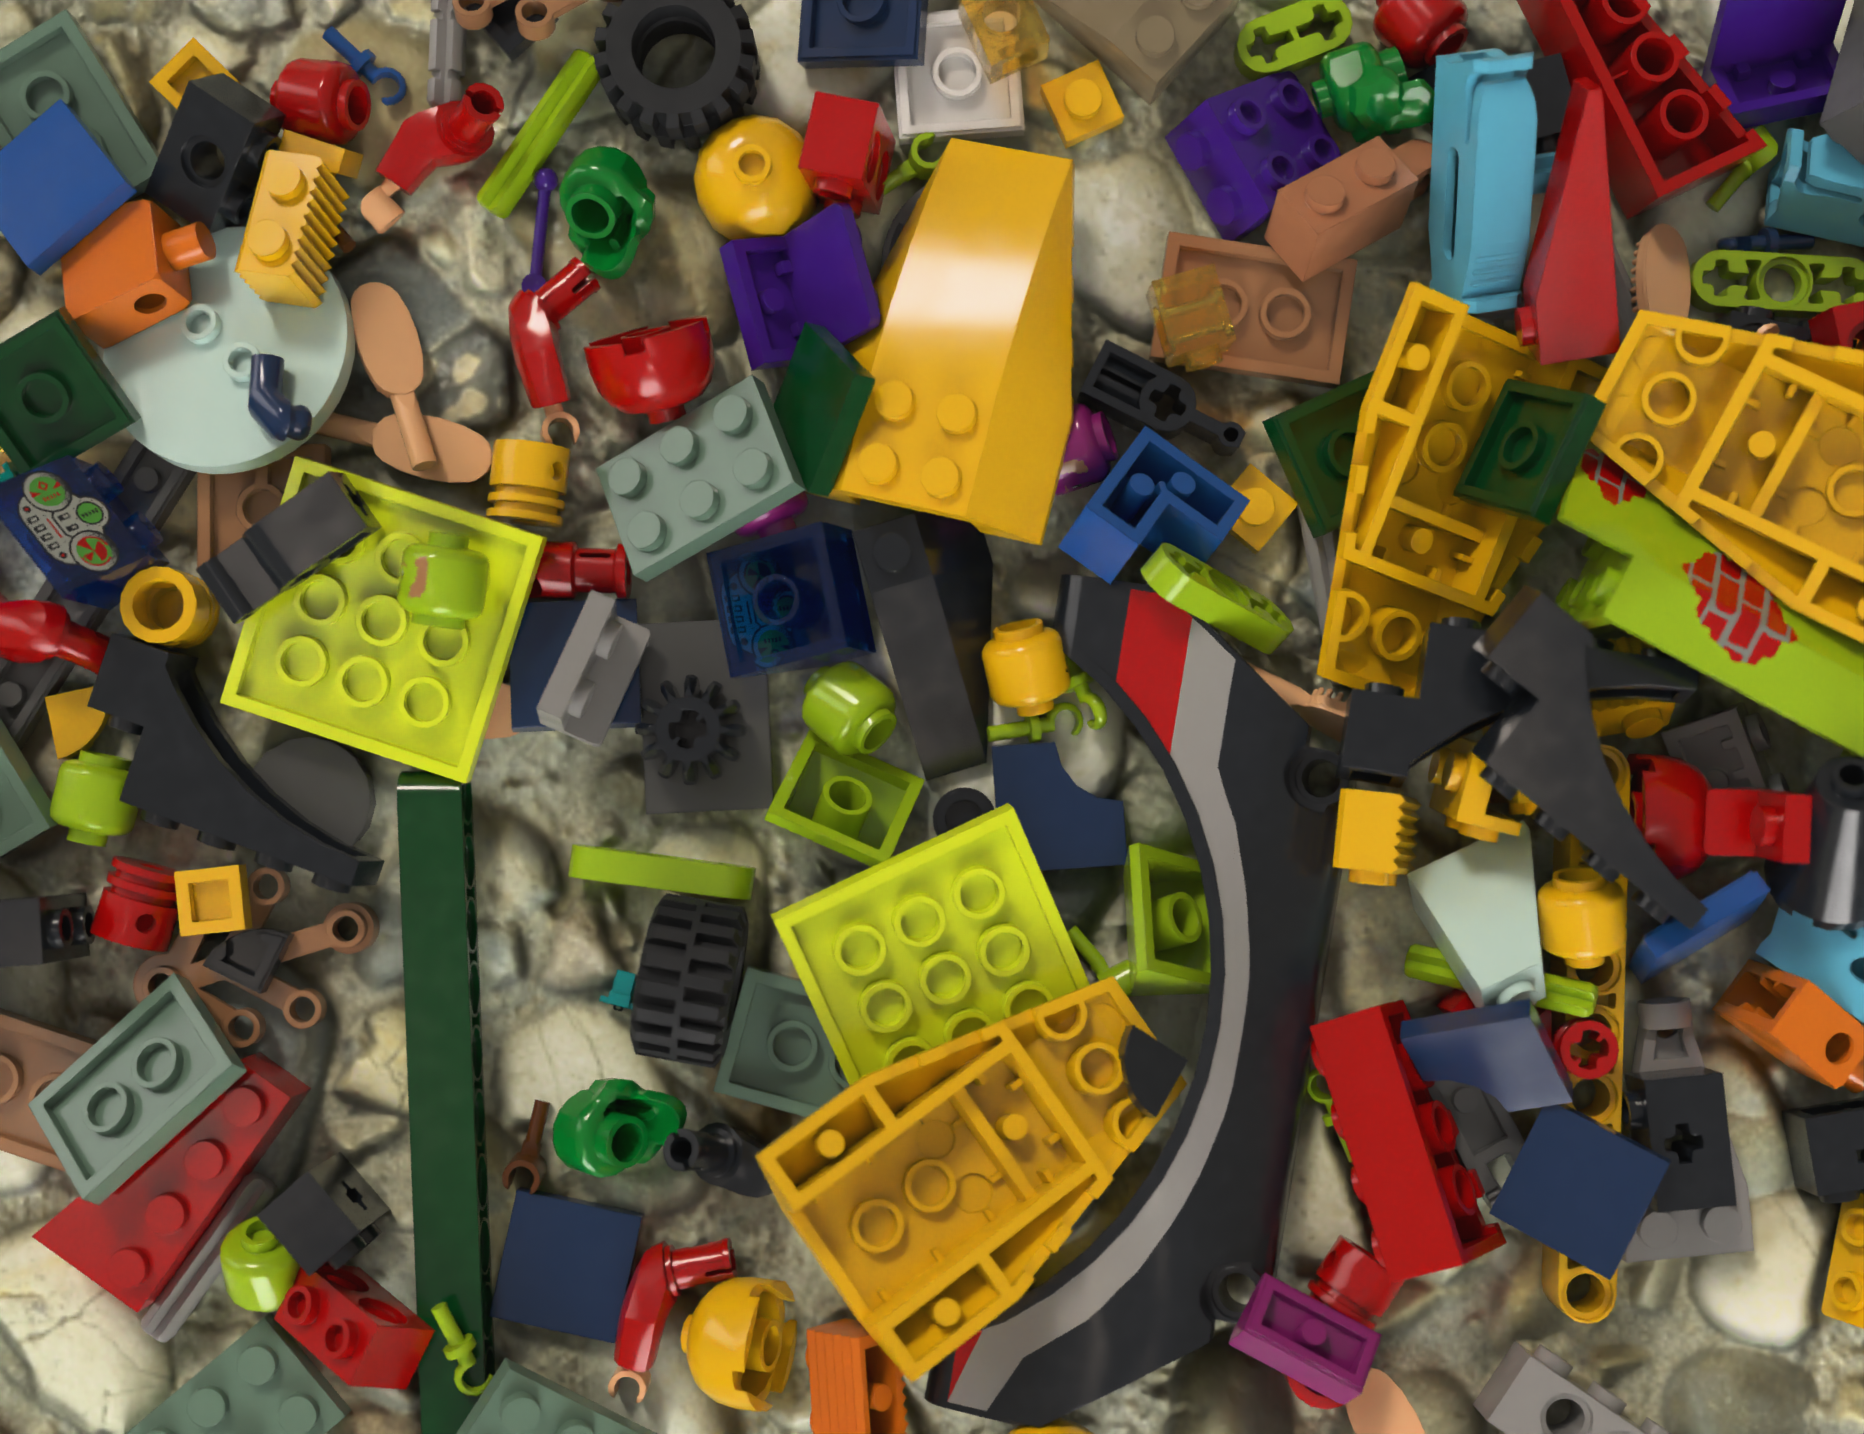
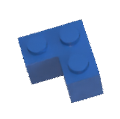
(1152, 500)

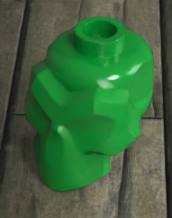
(1370, 92)
(606, 209)
(614, 1126)

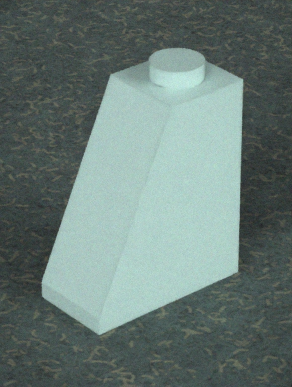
(1485, 917)

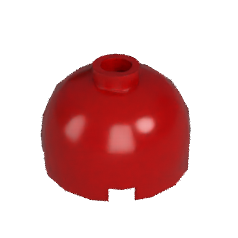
(654, 368)
(1670, 809)

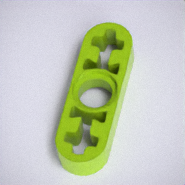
(1735, 264)
(1216, 598)
(661, 872)

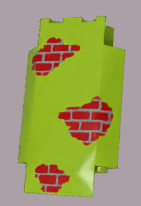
(1699, 606)

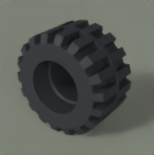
(687, 110)
(689, 980)

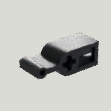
(1124, 385)
(289, 545)

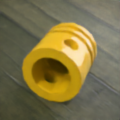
(528, 482)
(169, 608)

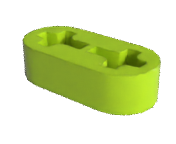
(1287, 25)

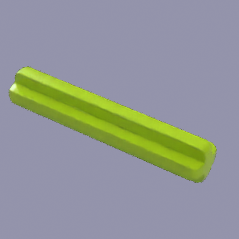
(539, 134)
(1562, 993)

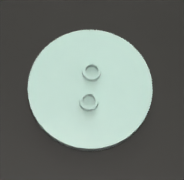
(195, 367)

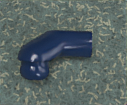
(270, 406)

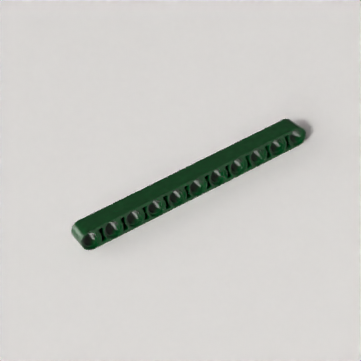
(445, 1084)

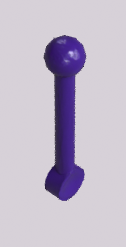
(545, 181)

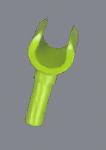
(914, 165)
(1744, 171)
(1097, 962)

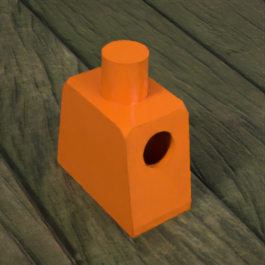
(132, 271)
(1796, 1024)

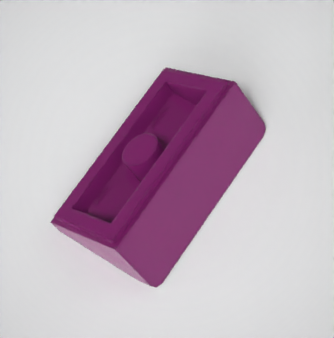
(1306, 1340)

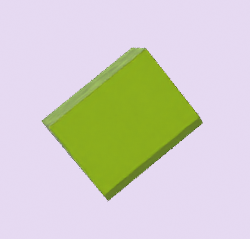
(845, 801)
(1165, 923)

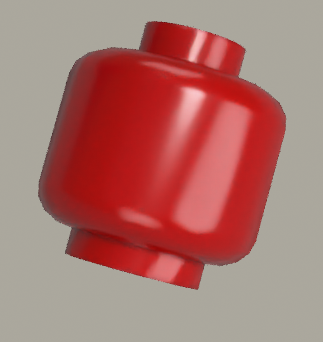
(1421, 28)
(322, 100)

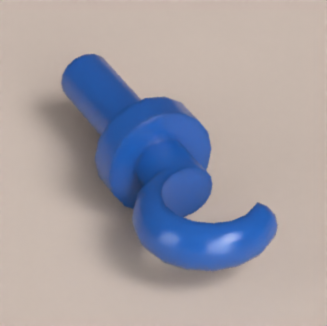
(363, 64)

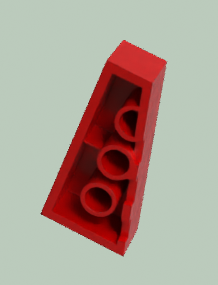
(1659, 114)
(1400, 1147)
(162, 1210)

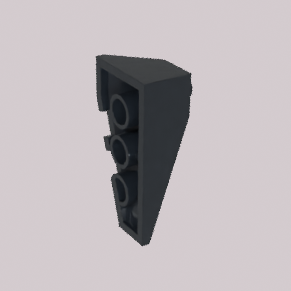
(935, 615)

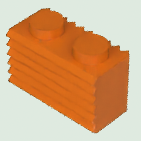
(852, 1382)

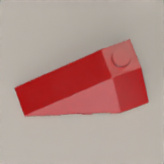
(1571, 266)

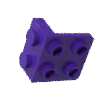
(1773, 57)
(1249, 147)
(800, 278)

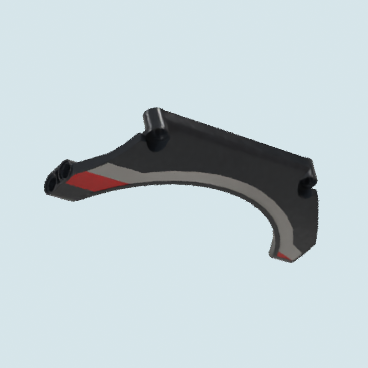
(1271, 903)

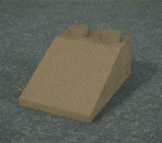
(1142, 39)

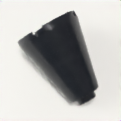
(1833, 881)

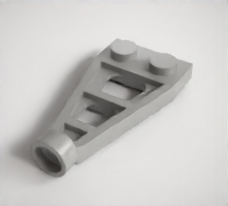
(1686, 1231)

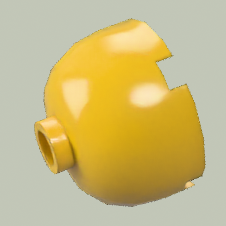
(752, 179)
(740, 1342)

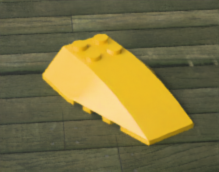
(972, 347)
(1751, 449)
(1404, 539)
(962, 1169)

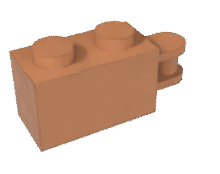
(1347, 204)

